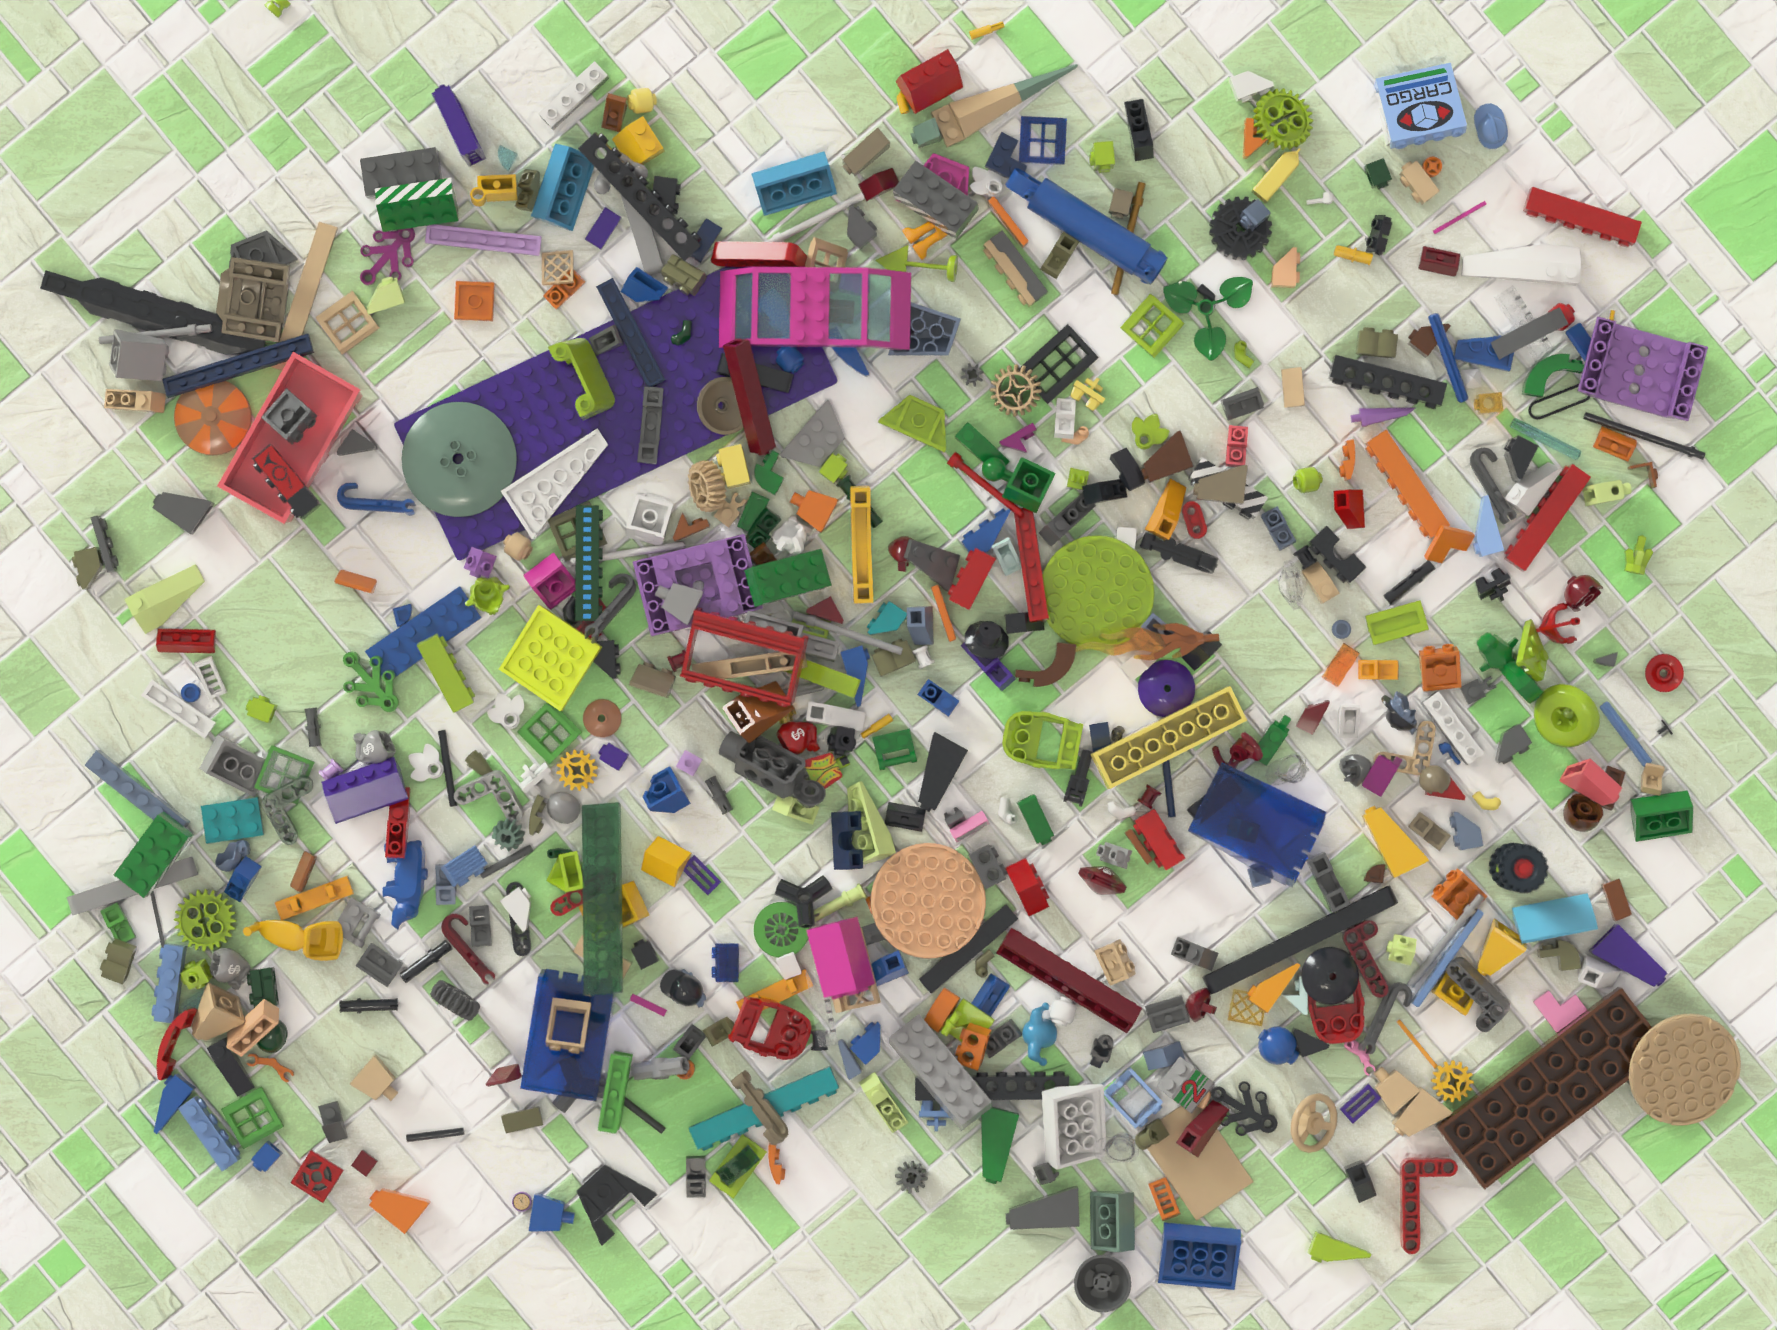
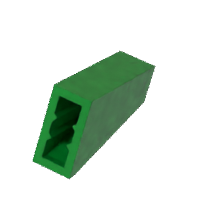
(996, 1137)

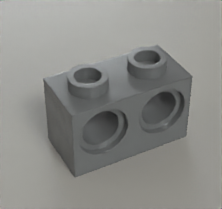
(983, 868)

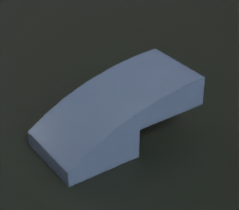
(444, 890)

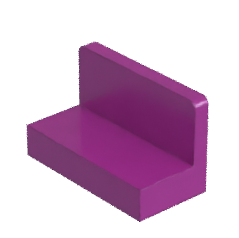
(1381, 774)

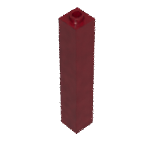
(749, 396)

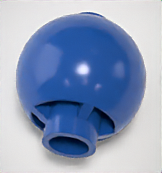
(1278, 1046)

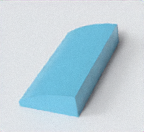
(1554, 918)

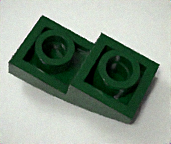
(762, 527)

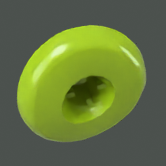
(1566, 716)

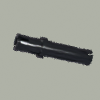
(1407, 583)
(431, 957)
(368, 1005)

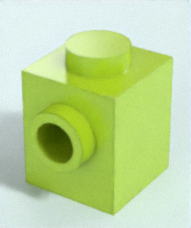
(834, 468)
(261, 708)

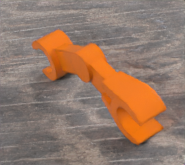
(271, 1062)

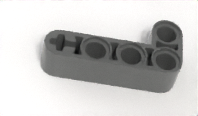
(1475, 992)

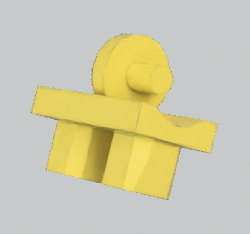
(1080, 389)

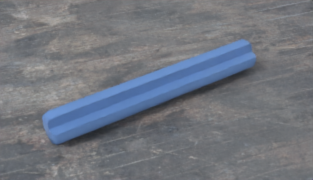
(1625, 733)

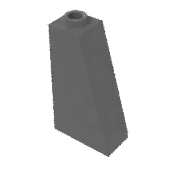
(1049, 1211)

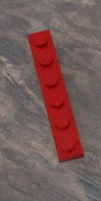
(1031, 566)

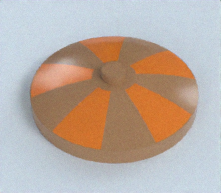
(213, 418)

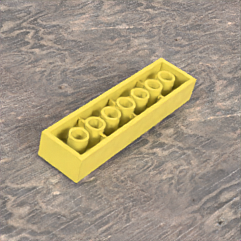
(1168, 737)

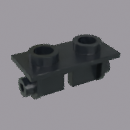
(1380, 226)

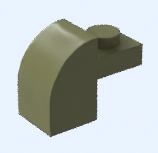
(1059, 255)
(1566, 954)

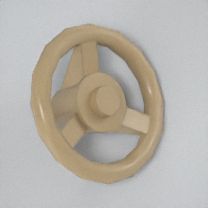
(1307, 1121)

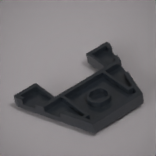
(604, 1192)

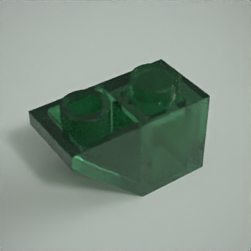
(737, 1165)

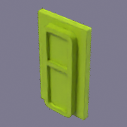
(1396, 622)
(734, 1187)

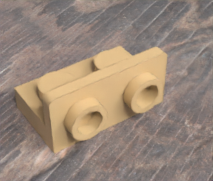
(1115, 962)

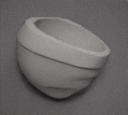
(563, 807)

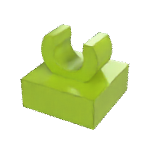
(1077, 478)

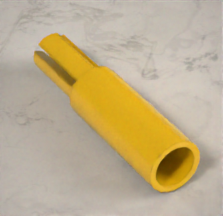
(985, 30)
(877, 726)

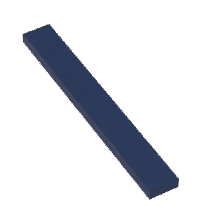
(237, 366)

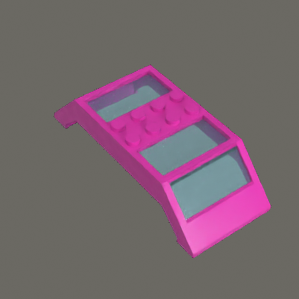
(816, 307)

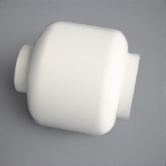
(1062, 1011)

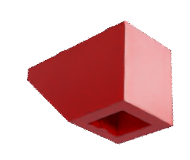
(1350, 507)

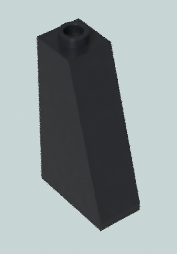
(940, 769)

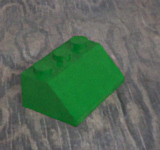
(1662, 815)

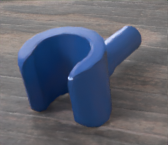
(1446, 748)

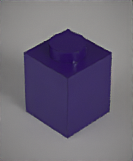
(613, 756)

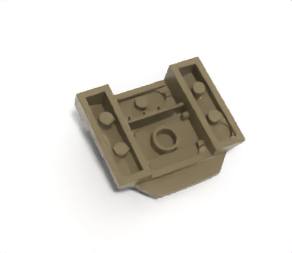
(253, 299)

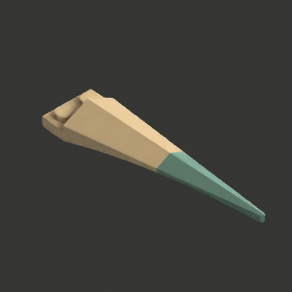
(968, 115)

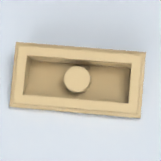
(1292, 387)

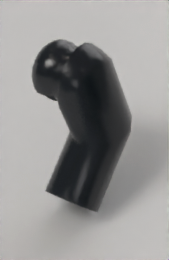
(1206, 293)
(568, 611)

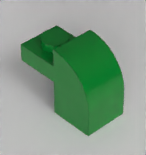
(765, 477)

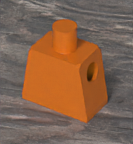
(814, 508)

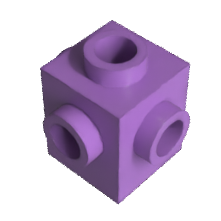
(479, 563)

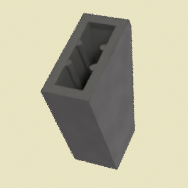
(183, 510)

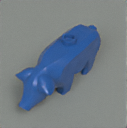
(407, 884)

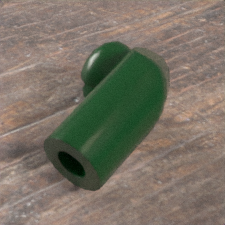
(684, 335)
(553, 853)

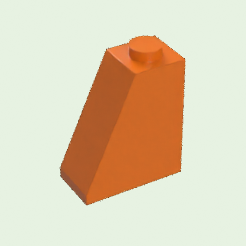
(398, 1207)

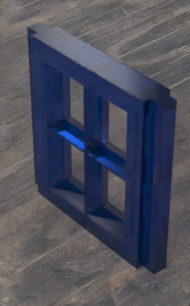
(1025, 139)

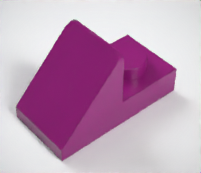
(1014, 442)

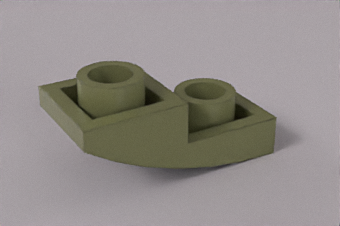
(529, 184)
(535, 821)

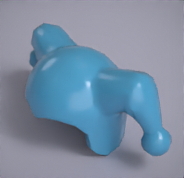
(1039, 1034)

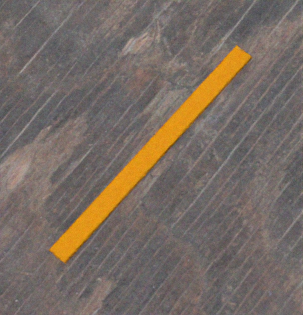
(1417, 1043)

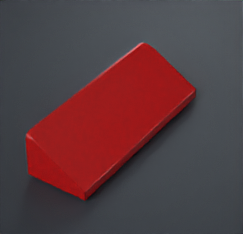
(186, 640)

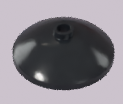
(1316, 975)

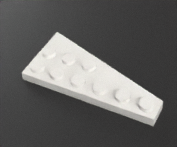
(547, 486)

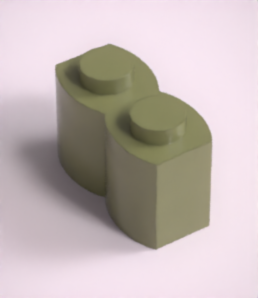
(1377, 343)
(888, 662)
(118, 961)

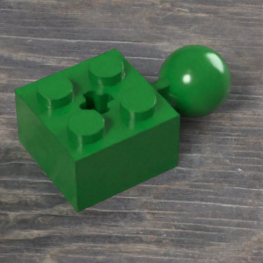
(1025, 485)

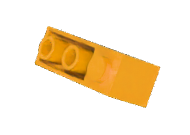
(1167, 511)

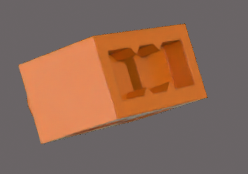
(976, 1047)

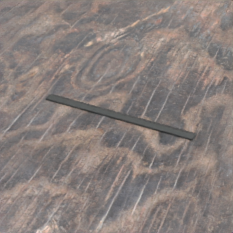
(157, 919)

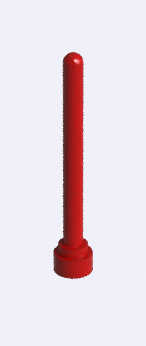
(957, 462)

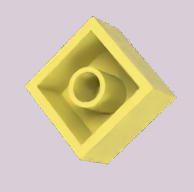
(734, 466)

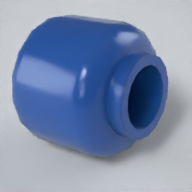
(789, 359)

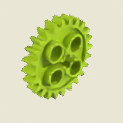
(1292, 134)
(222, 915)

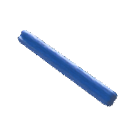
(1448, 357)

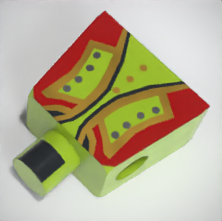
(826, 768)

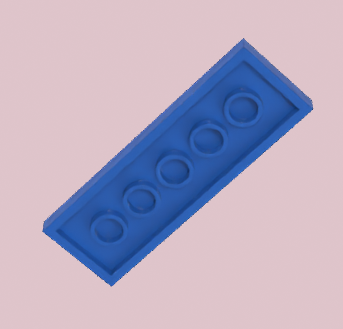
(445, 617)

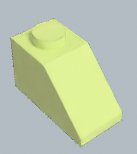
(386, 295)
(791, 807)

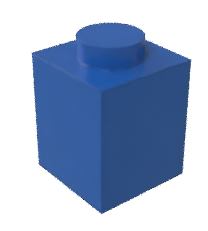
(266, 1157)

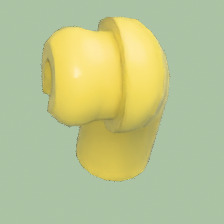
(1486, 804)

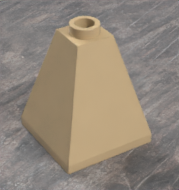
(216, 1013)

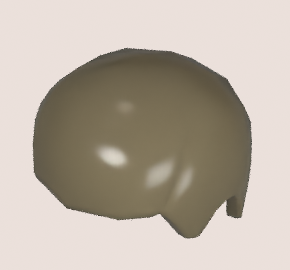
(1434, 779)

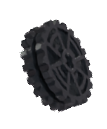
(1237, 243)

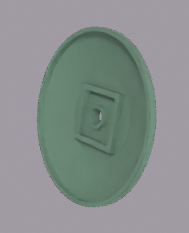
(462, 487)

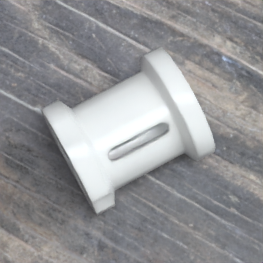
(923, 657)

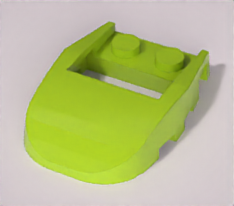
(1023, 736)

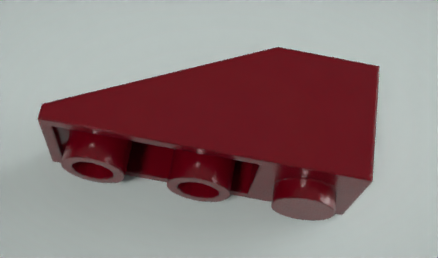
(1202, 1128)

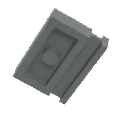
(379, 964)
(1167, 1014)

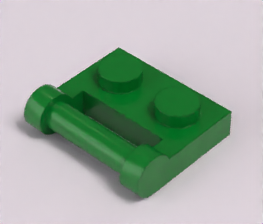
(894, 742)

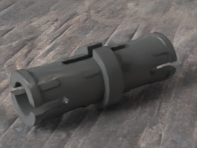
(313, 727)
(718, 795)

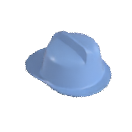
(1490, 126)

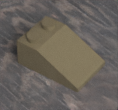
(653, 680)

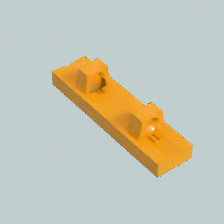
(314, 898)
(779, 991)

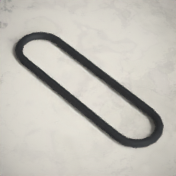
(1556, 411)

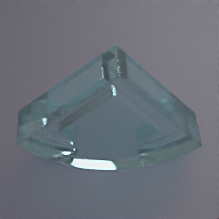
(506, 157)

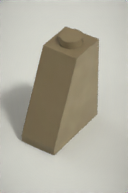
(866, 152)
(1223, 486)

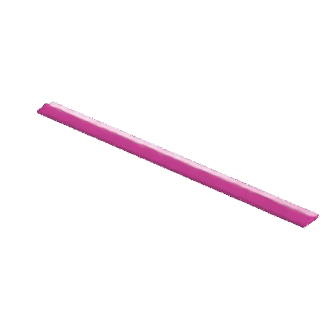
(1459, 217)

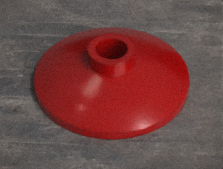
(1673, 669)

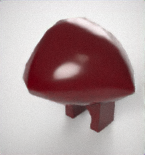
(897, 551)
(1198, 1004)

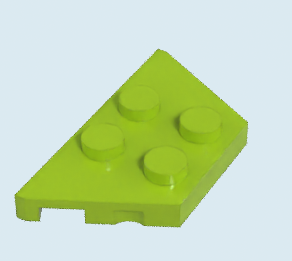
(919, 421)
(1532, 652)

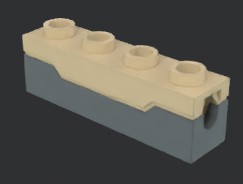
(1015, 269)

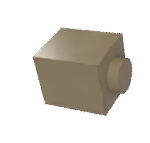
(1120, 203)

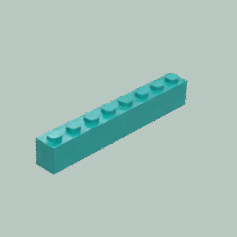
(782, 1099)

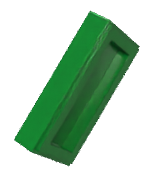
(753, 508)

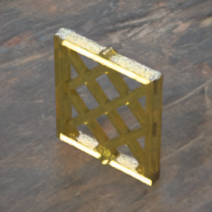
(1232, 1004)

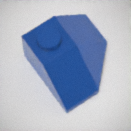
(665, 793)

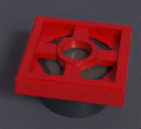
(317, 1175)

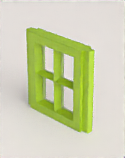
(1164, 336)

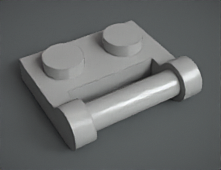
(352, 916)

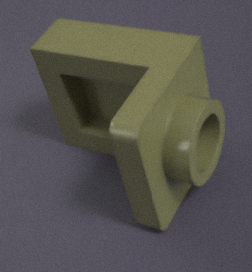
(719, 1031)

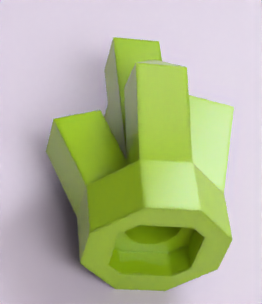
(1637, 560)

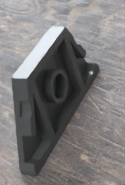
(262, 248)

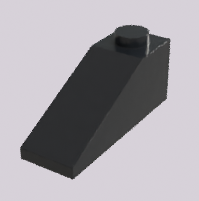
(230, 1067)

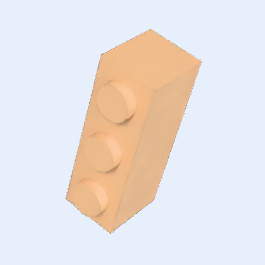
(256, 1026)

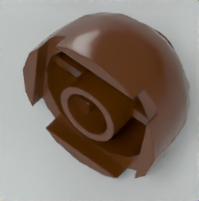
(1582, 813)

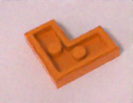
(1448, 538)

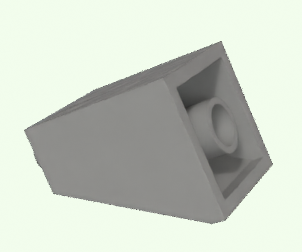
(138, 356)

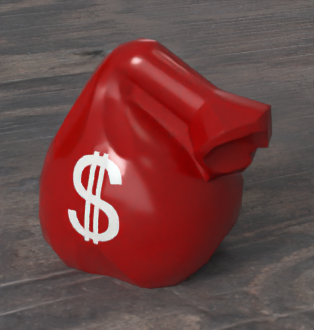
(798, 736)

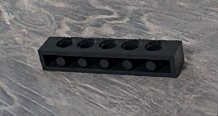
(1435, 388)

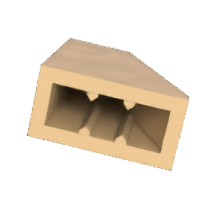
(1419, 1114)

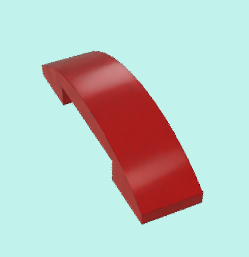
(165, 1063)

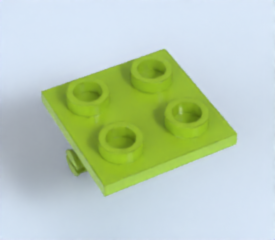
(962, 1016)

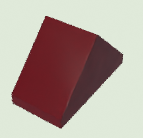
(878, 184)
(827, 610)

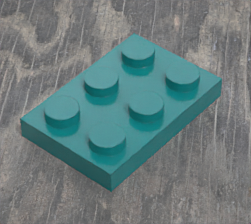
(232, 820)

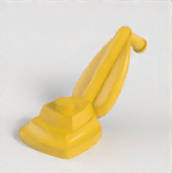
(319, 941)

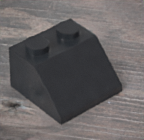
(1518, 456)

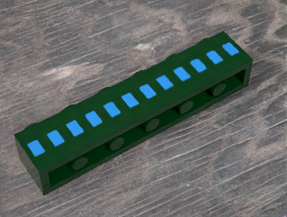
(587, 563)

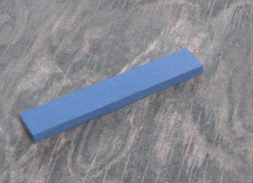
(1446, 958)

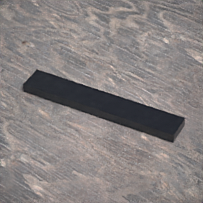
(984, 936)

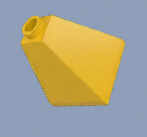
(1499, 948)

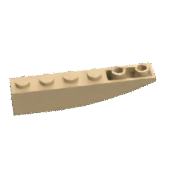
(748, 665)

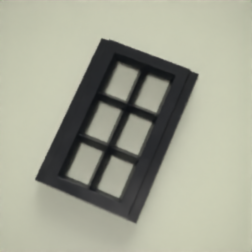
(1072, 374)

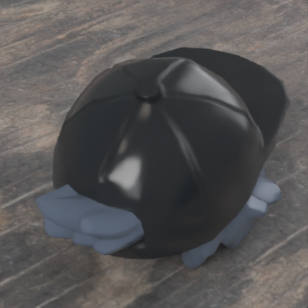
(1399, 713)
(683, 988)

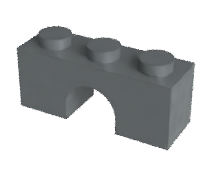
(1327, 882)

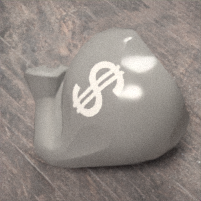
(373, 747)
(229, 967)

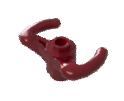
(1242, 749)

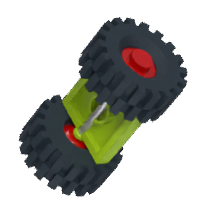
(1518, 867)

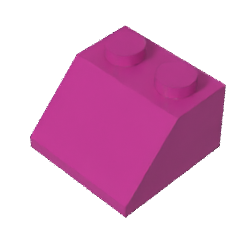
(551, 581)

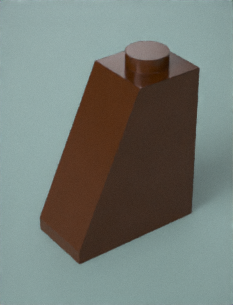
(1168, 459)

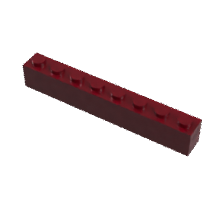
(1069, 980)

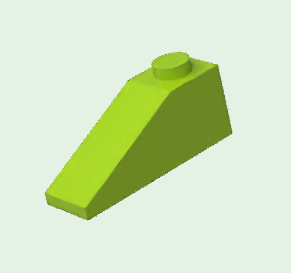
(1331, 1249)

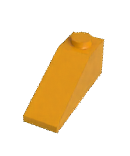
(1268, 991)

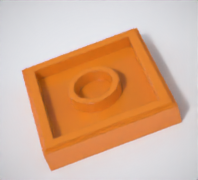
(474, 301)

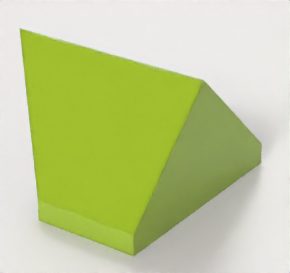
(567, 872)

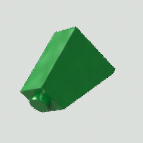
(1035, 819)

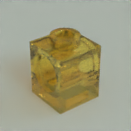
(1496, 399)

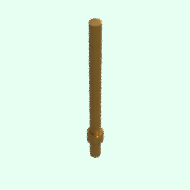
(1137, 202)

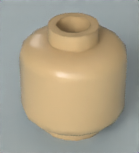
(517, 546)

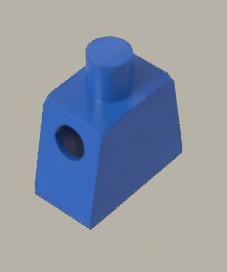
(548, 1214)

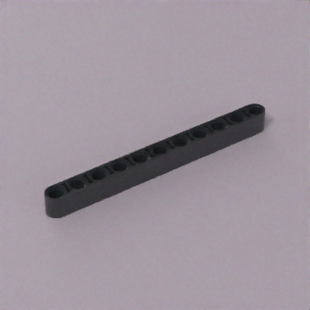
(1300, 940)

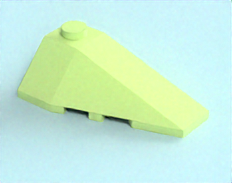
(159, 601)
(874, 836)

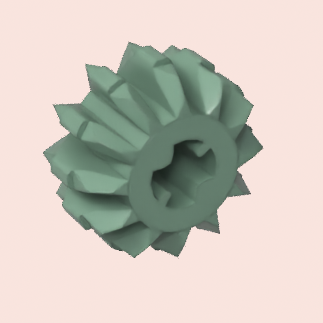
(508, 834)

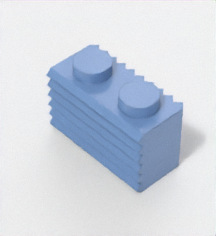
(464, 866)

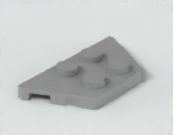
(816, 439)

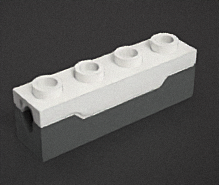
(573, 95)
(1452, 728)

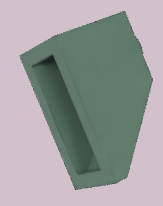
(926, 133)

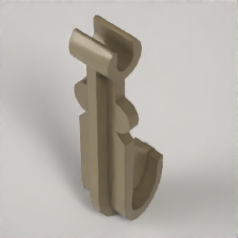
(776, 1129)

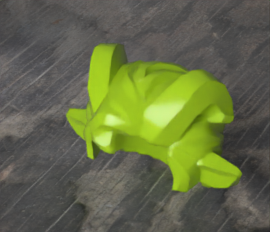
(487, 594)

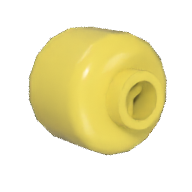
(641, 100)

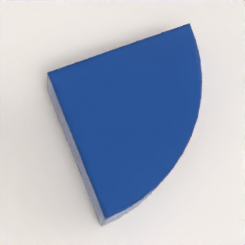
(402, 614)

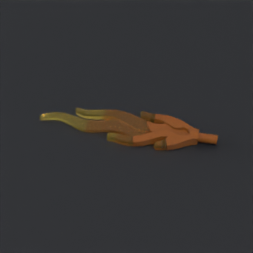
(1153, 642)

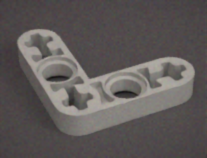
(491, 786)

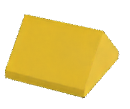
(665, 860)
(1452, 994)

